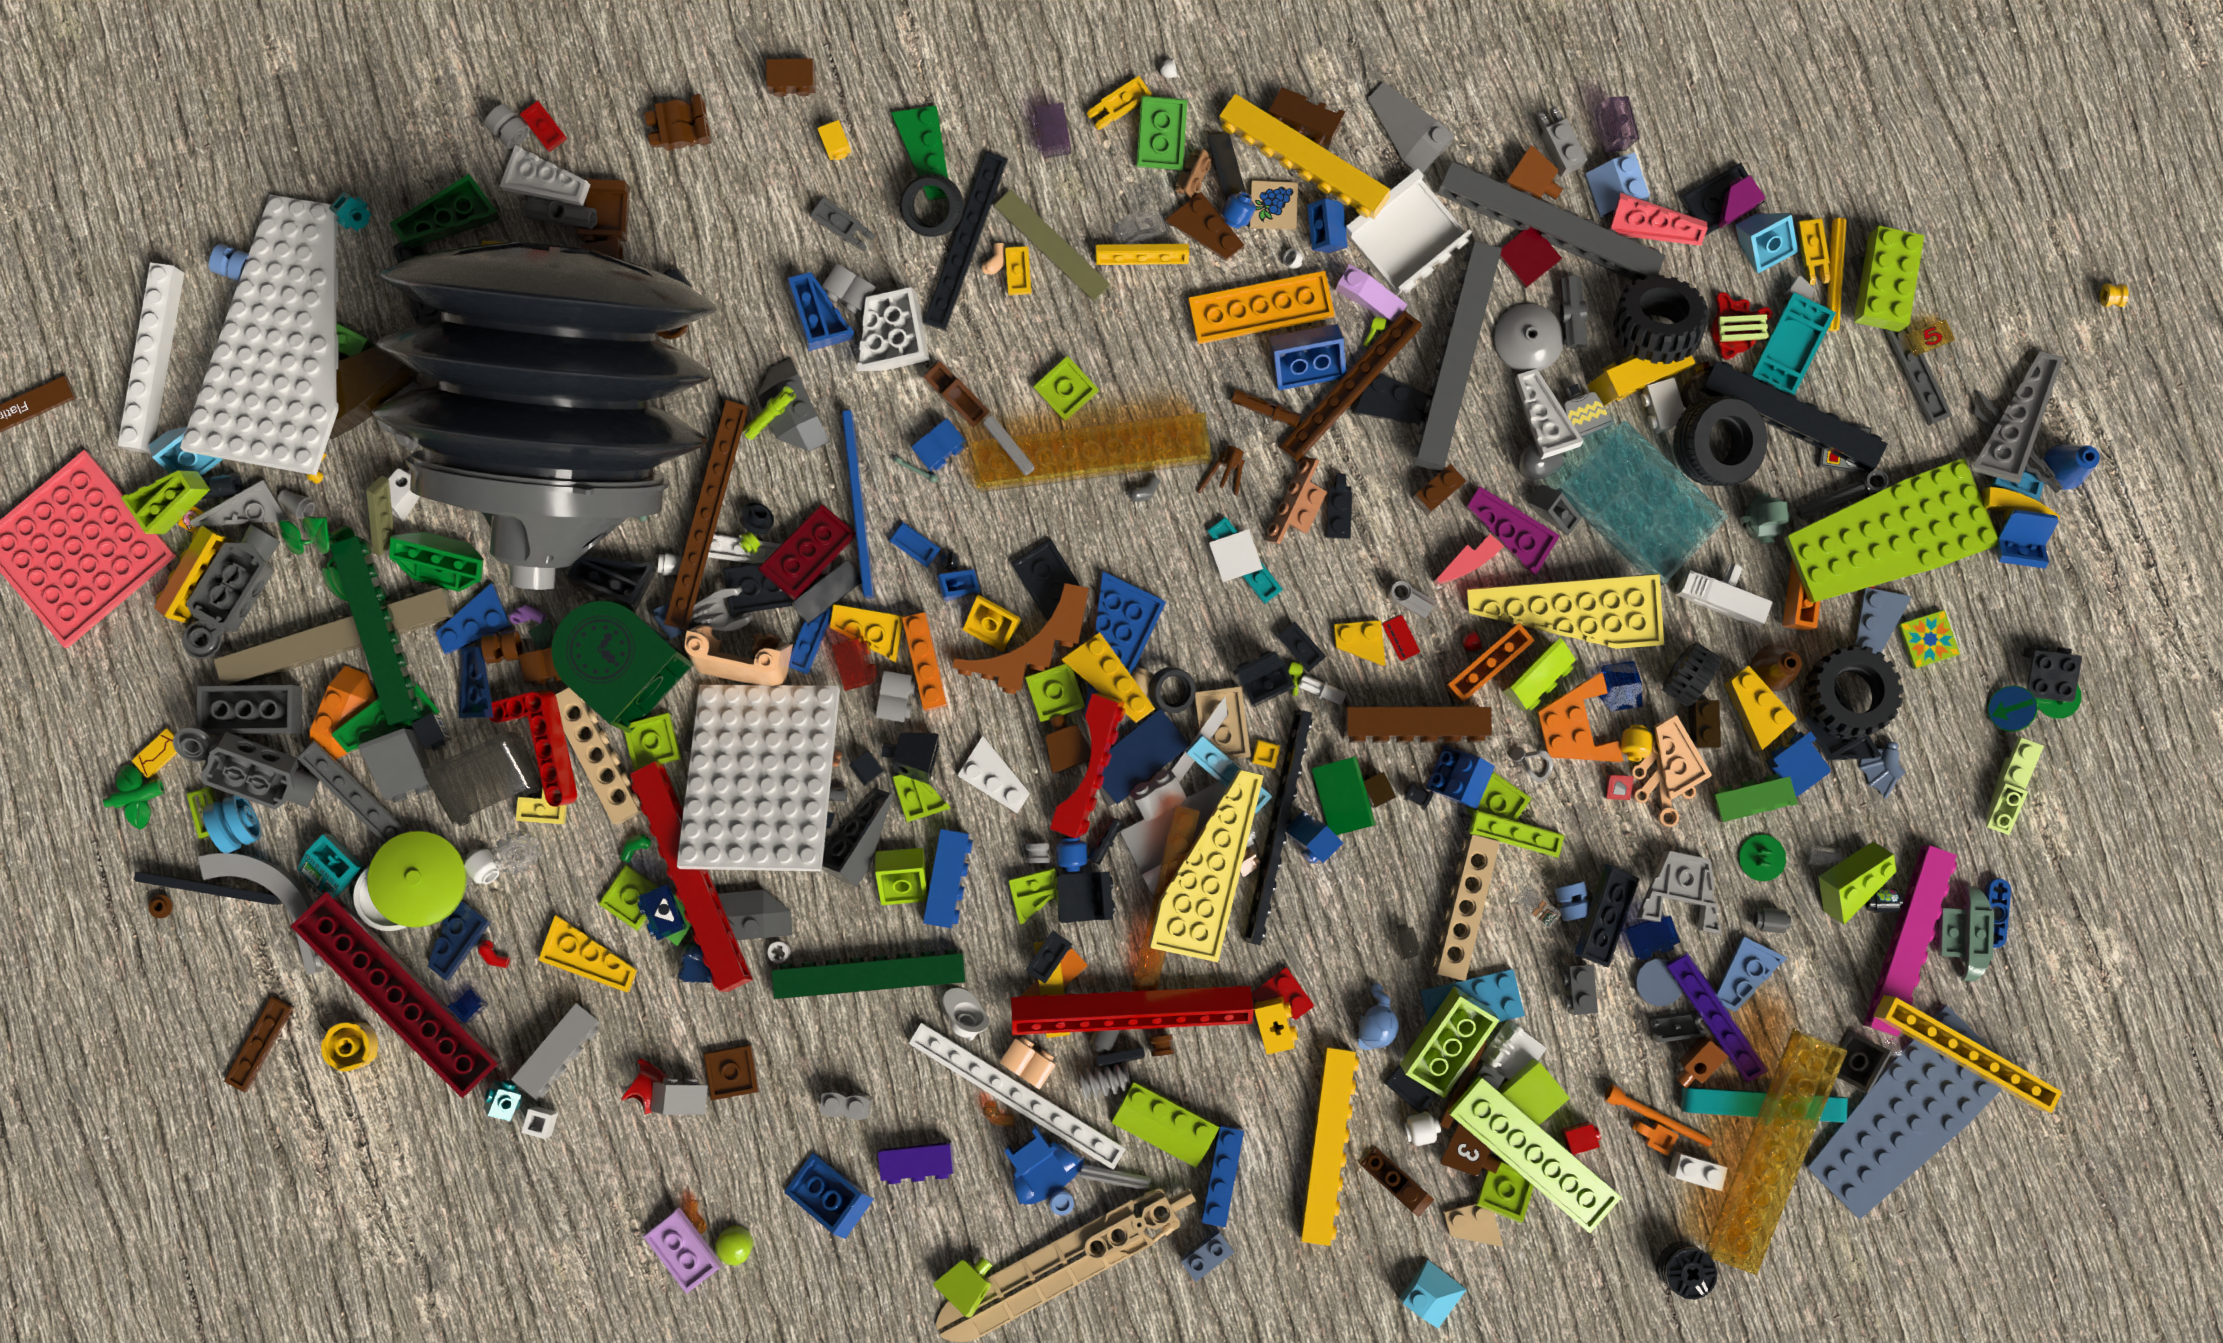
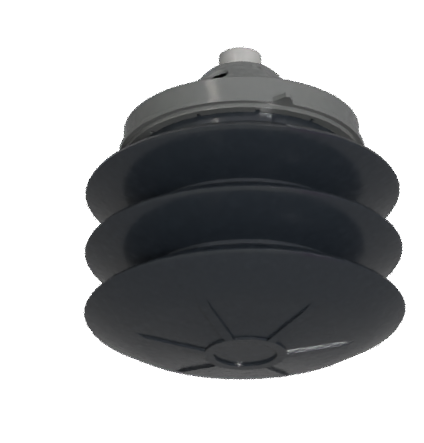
(542, 393)

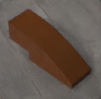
(955, 393)

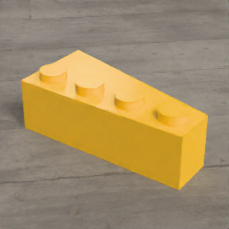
(1633, 374)

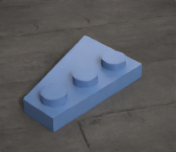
(1746, 972)

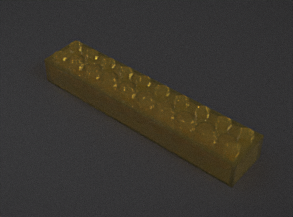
(1095, 452)
(1775, 1151)

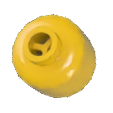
(1636, 742)

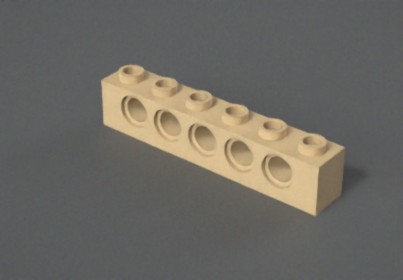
(594, 769)
(1465, 944)

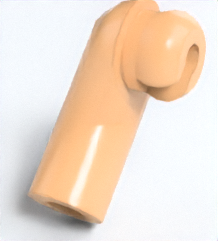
(997, 262)

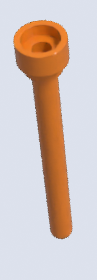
(1616, 1096)

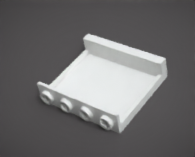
(1408, 234)

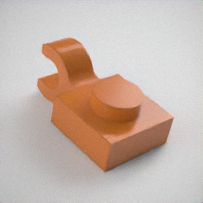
(1657, 1137)

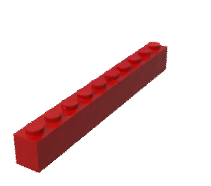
(693, 886)
(1131, 1010)

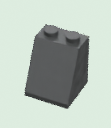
(397, 764)

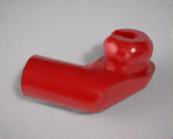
(489, 956)

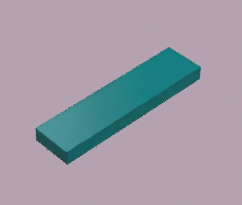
(1260, 581)

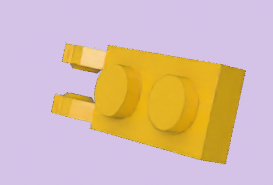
(1120, 102)
(1814, 249)

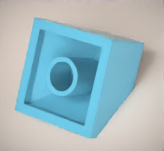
(1767, 239)
(172, 458)
(1432, 1294)

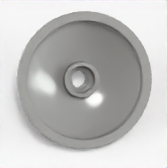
(1520, 350)

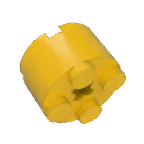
(363, 1050)

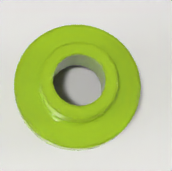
(749, 542)

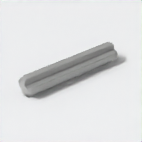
(1008, 445)
(1115, 1177)

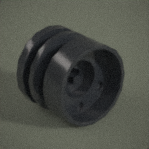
(1675, 1262)

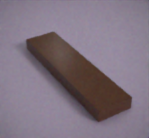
(258, 1044)
(1459, 1089)

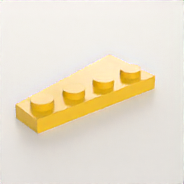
(1106, 673)
(579, 954)

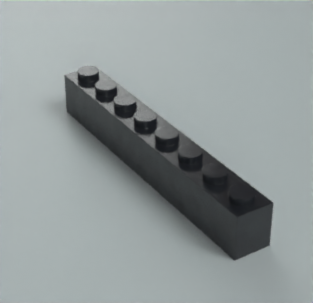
(1796, 417)

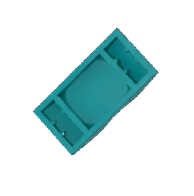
(1793, 343)

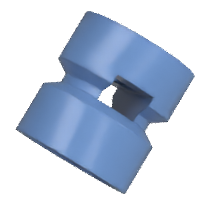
(227, 261)
(1576, 909)

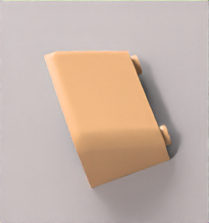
(767, 668)

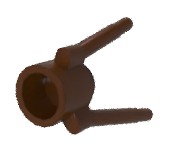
(1231, 459)

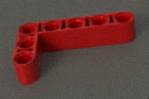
(548, 741)

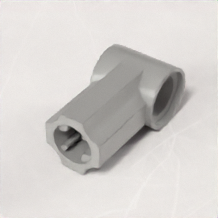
(1412, 600)

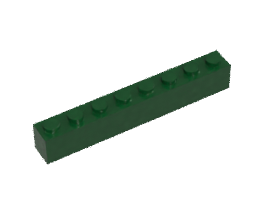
(376, 630)
(869, 975)

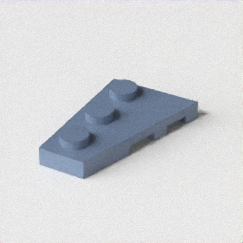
(1878, 617)

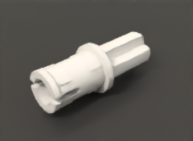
(1322, 689)

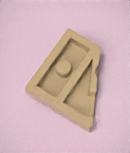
(1473, 1224)

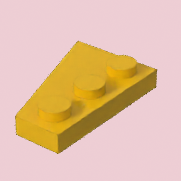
(878, 628)

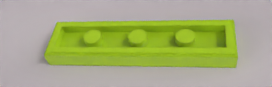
(1516, 833)

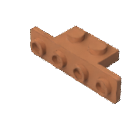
(1299, 503)

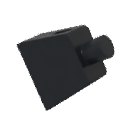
(914, 755)

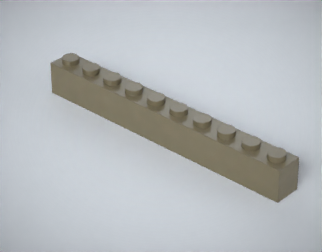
(327, 639)

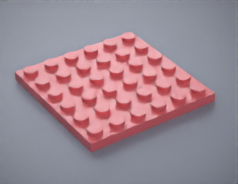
(77, 549)

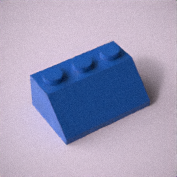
(1308, 356)

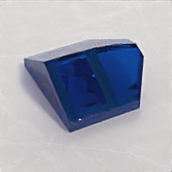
(1622, 686)

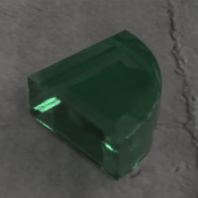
(542, 634)

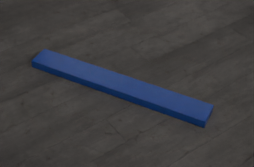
(858, 504)

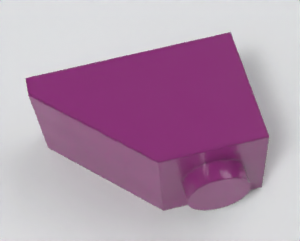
(1740, 199)

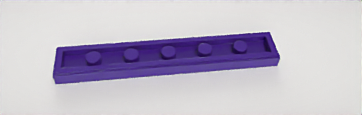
(1717, 1017)

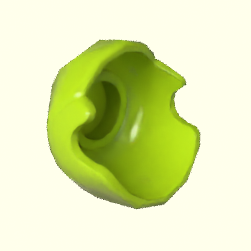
(734, 1245)

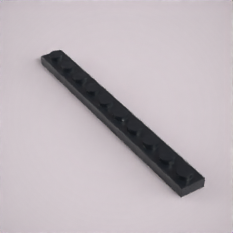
(1276, 835)

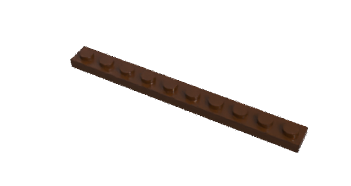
(706, 516)

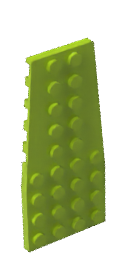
(1894, 534)

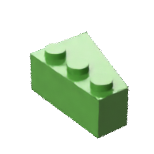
(1754, 797)

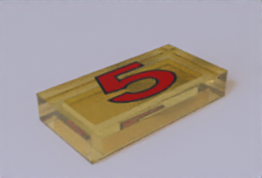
(1930, 338)

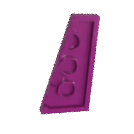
(1515, 530)

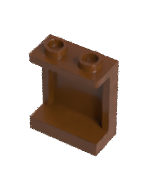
(612, 207)

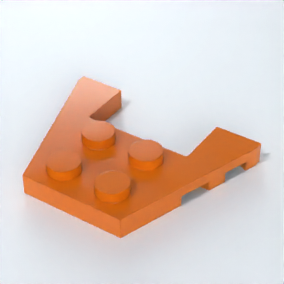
(1568, 729)

